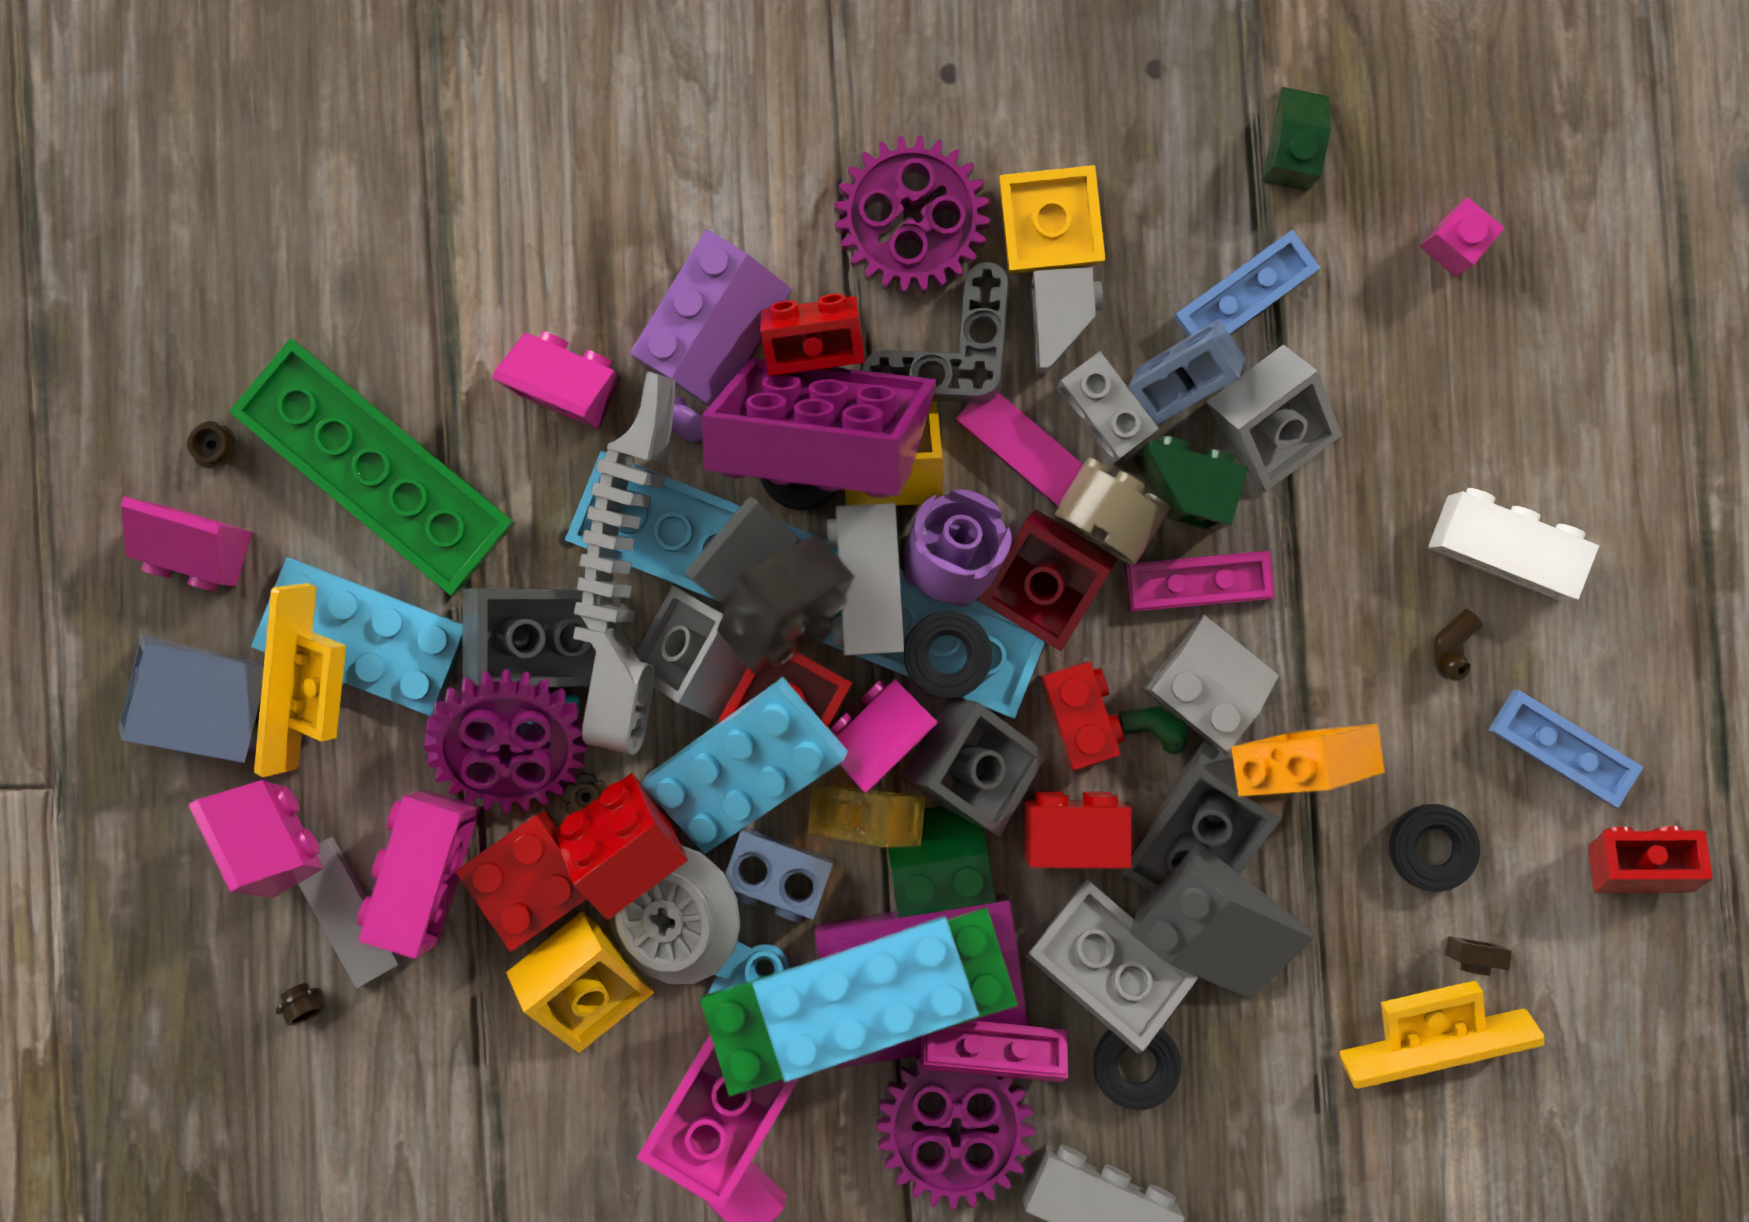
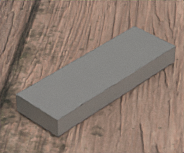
(336, 904)

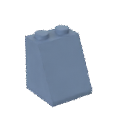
(192, 700)

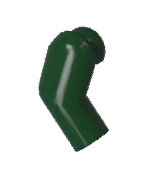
(1160, 723)

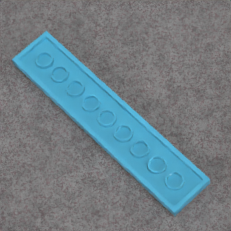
(686, 520)

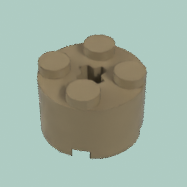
(1111, 511)

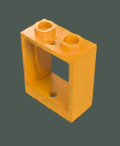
(1308, 760)

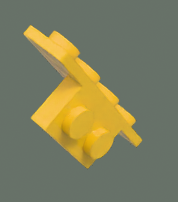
(298, 681)
(1438, 1033)

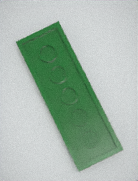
(372, 467)
(744, 1040)

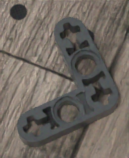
(971, 354)

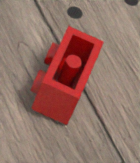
(812, 334)
(1080, 714)
(1649, 860)

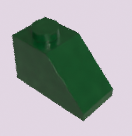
(1298, 139)

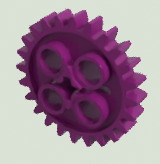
(883, 183)
(505, 741)
(952, 1171)

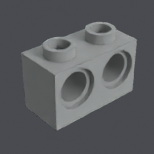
(1106, 407)

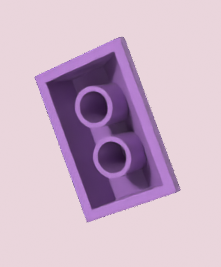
(709, 319)

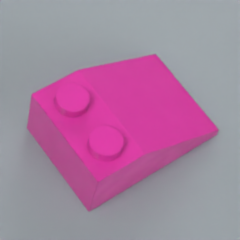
(710, 1136)

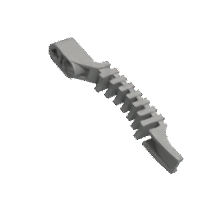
(620, 682)

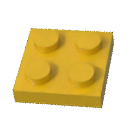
(1051, 219)

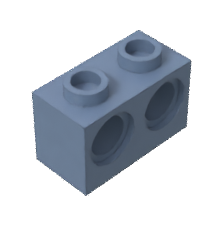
(1187, 372)
(781, 862)

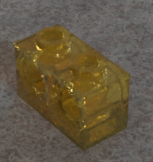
(866, 818)

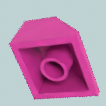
(559, 378)
(183, 543)
(881, 732)
(257, 838)

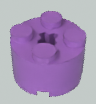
(955, 547)

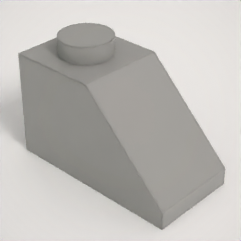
(1061, 311)

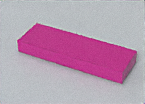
(1021, 446)
(1199, 581)
(998, 1051)

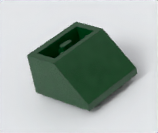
(1195, 485)

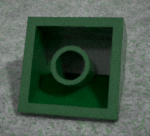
(947, 868)

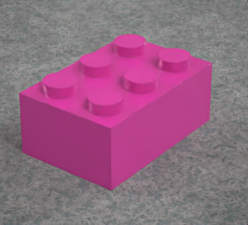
(417, 872)

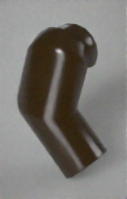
(1450, 648)

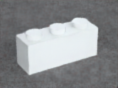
(1514, 545)

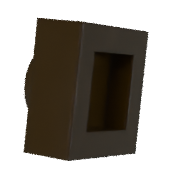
(1478, 956)

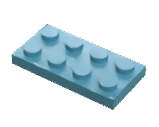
(388, 642)
(744, 766)
(865, 998)

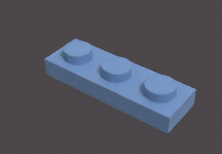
(1251, 287)
(1565, 748)

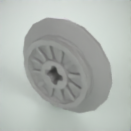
(703, 927)

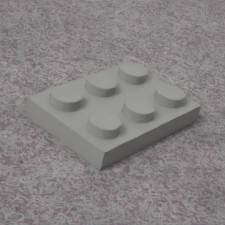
(1108, 969)

